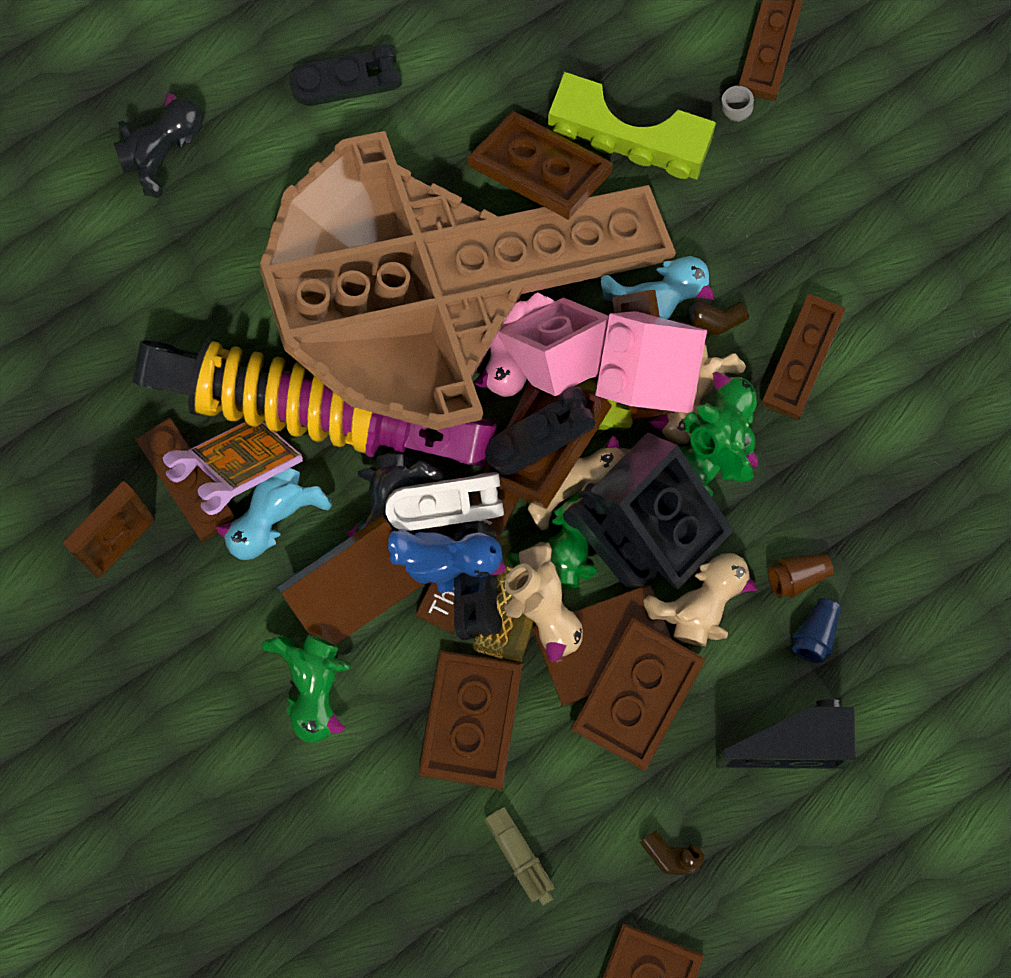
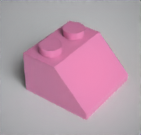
(557, 345)
(650, 362)

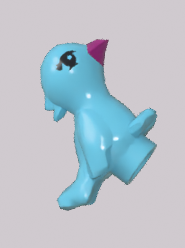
(682, 280)
(270, 503)

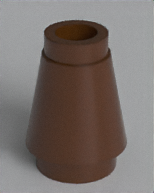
(797, 574)

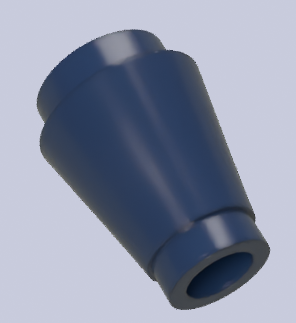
(817, 632)

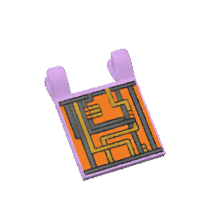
(234, 461)

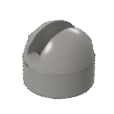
(737, 103)

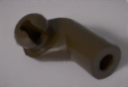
(716, 320)
(672, 859)

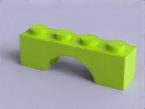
(674, 145)

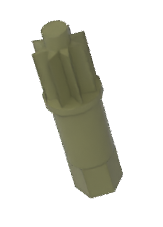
(520, 857)

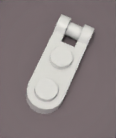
(444, 502)

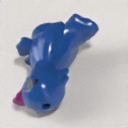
(441, 559)

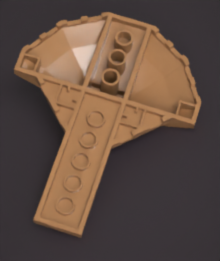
(405, 287)

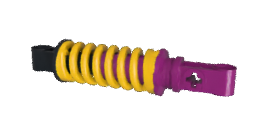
(293, 401)

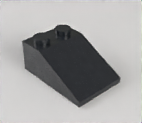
(663, 508)
(807, 740)

